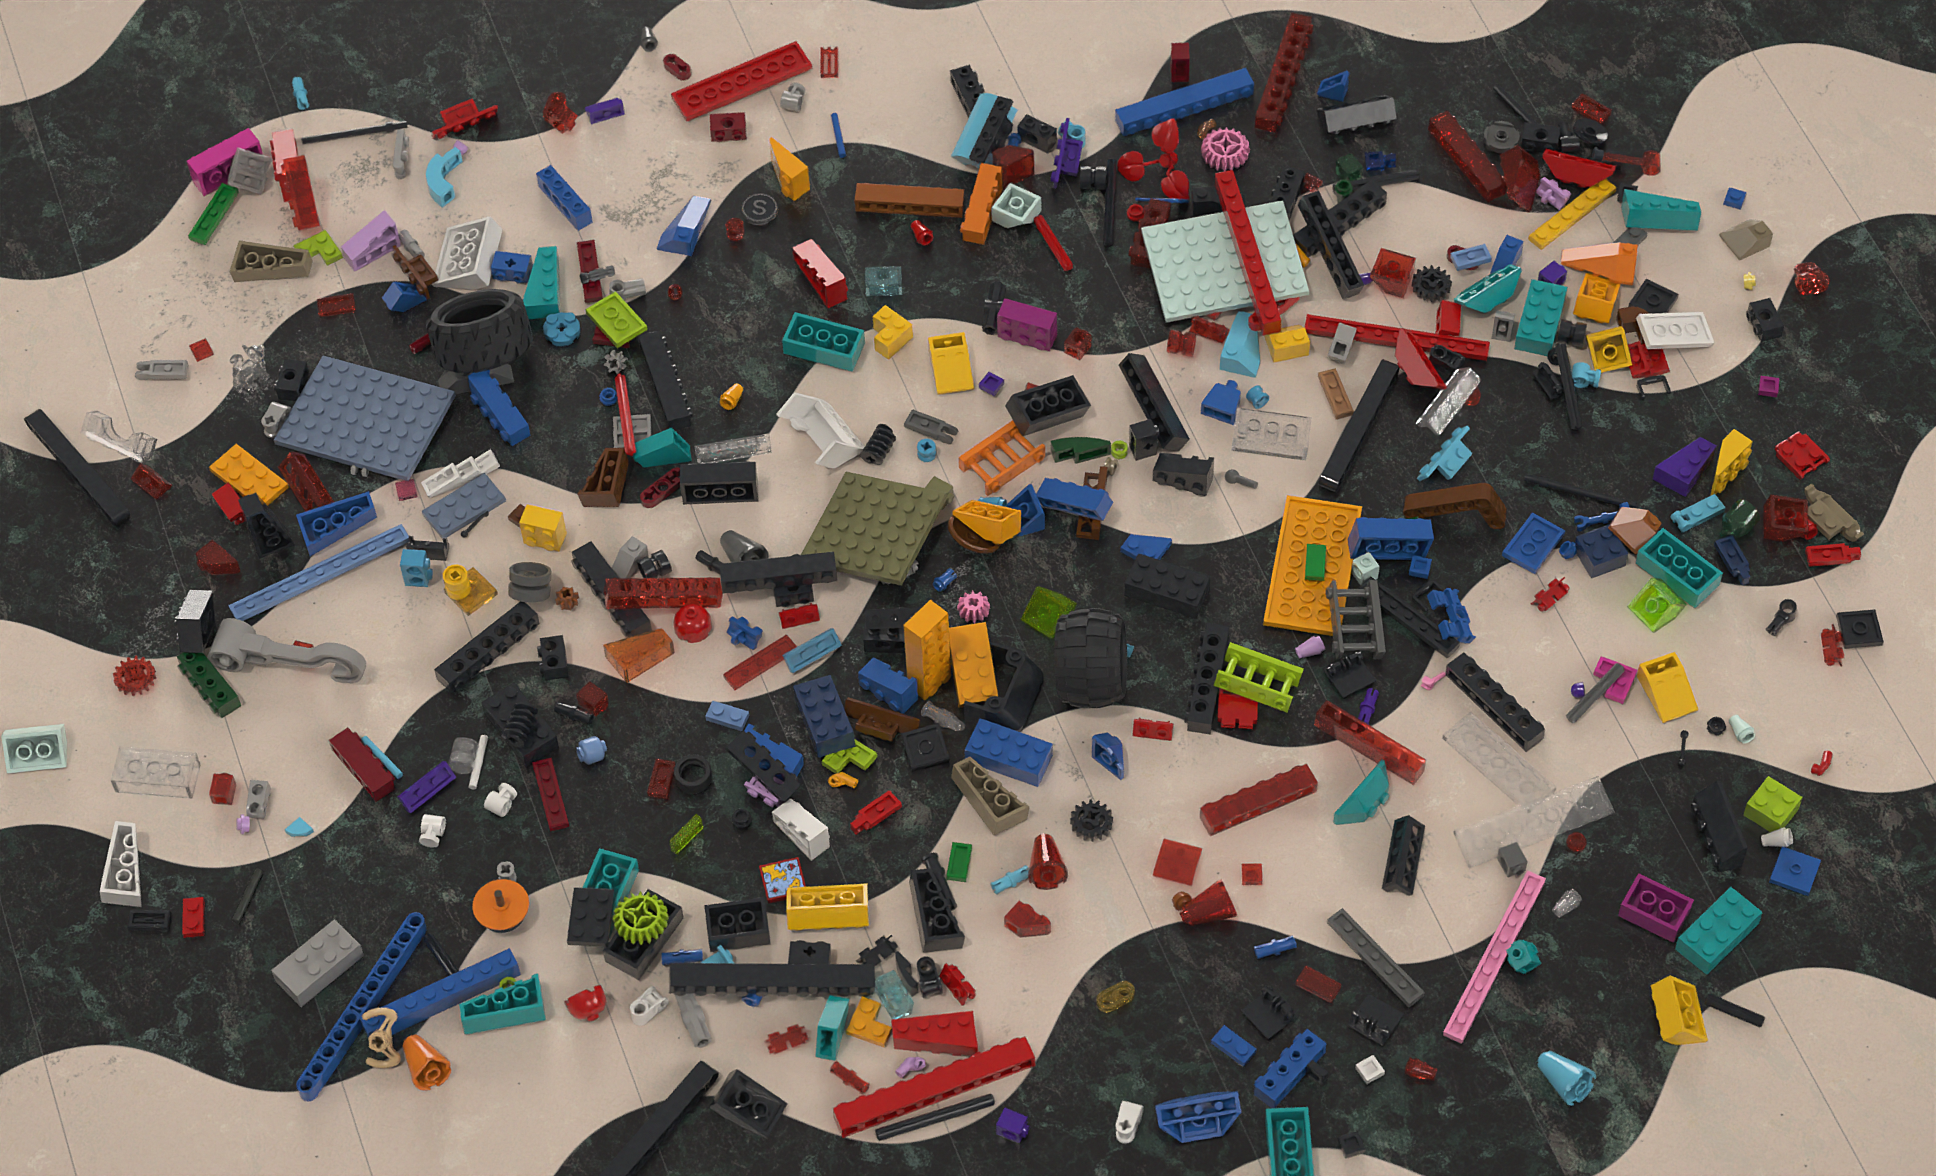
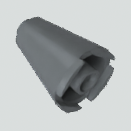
(741, 548)

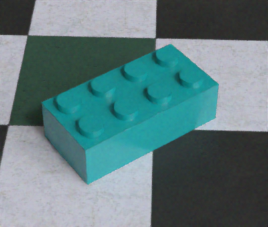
(1540, 317)
(823, 341)
(1679, 567)
(612, 872)
(1718, 930)
(1289, 1142)

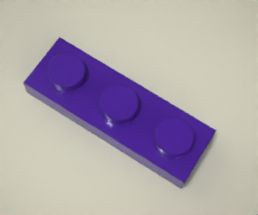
(426, 786)

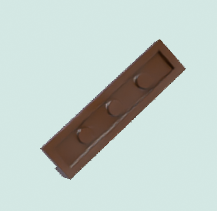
(1096, 524)

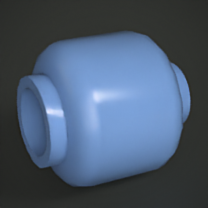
(591, 750)

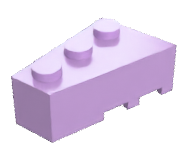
(371, 242)

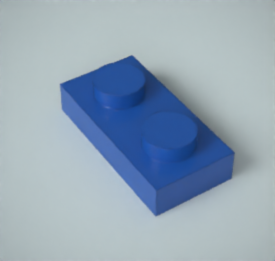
(1233, 1046)

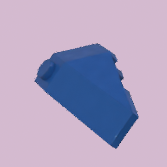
(684, 230)

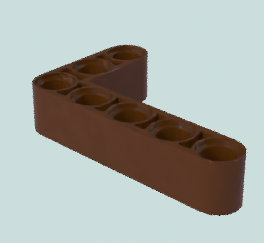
(1458, 499)

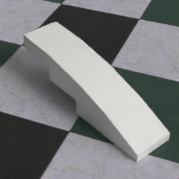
(459, 475)

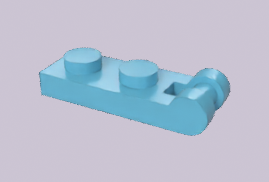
(1698, 513)

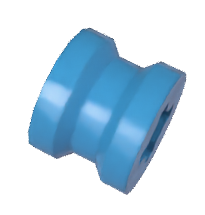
(1257, 396)
(930, 452)

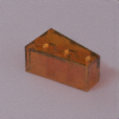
(638, 653)

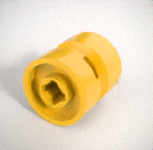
(456, 582)

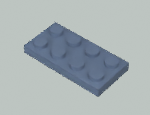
(463, 506)

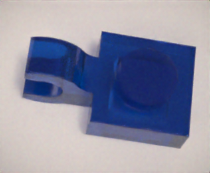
(1377, 160)

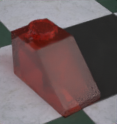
(216, 560)

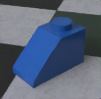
(1508, 253)
(402, 296)

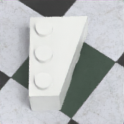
(802, 828)

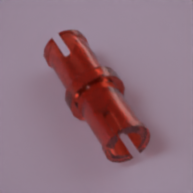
(849, 1077)

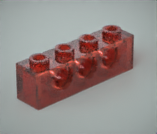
(1154, 213)

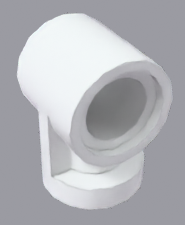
(500, 802)
(430, 828)

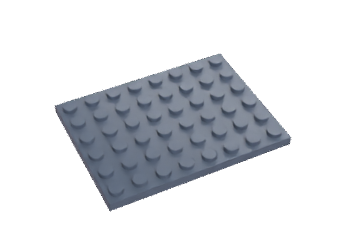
(365, 418)

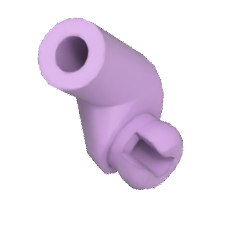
(910, 1064)

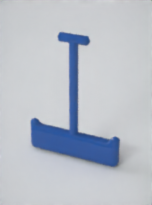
(1171, 200)

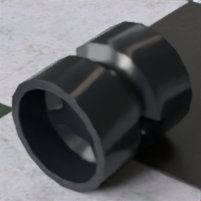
(1093, 178)
(1572, 333)
(648, 568)

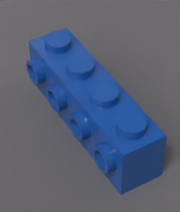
(1074, 498)
(1289, 1069)

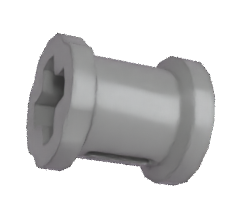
(506, 871)

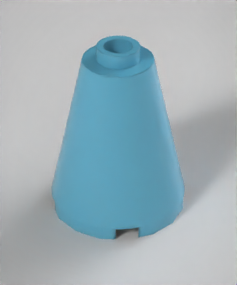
(1566, 1076)

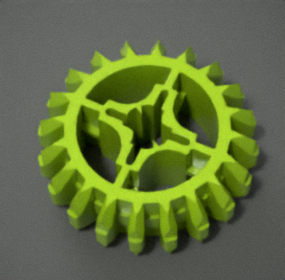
(644, 926)

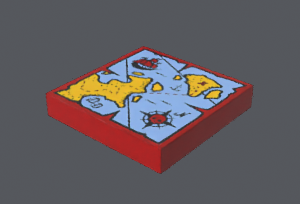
(779, 877)

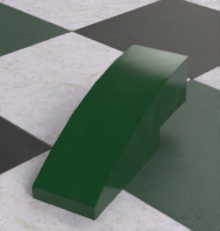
(1079, 449)

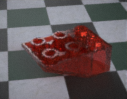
(1520, 176)

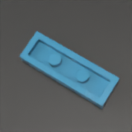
(812, 650)

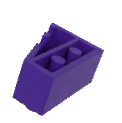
(1686, 466)

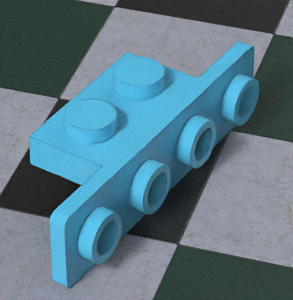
(1450, 457)

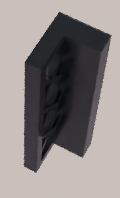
(1400, 851)

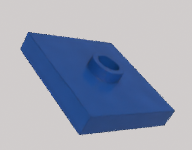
(1795, 871)

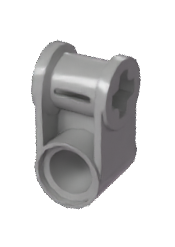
(274, 418)

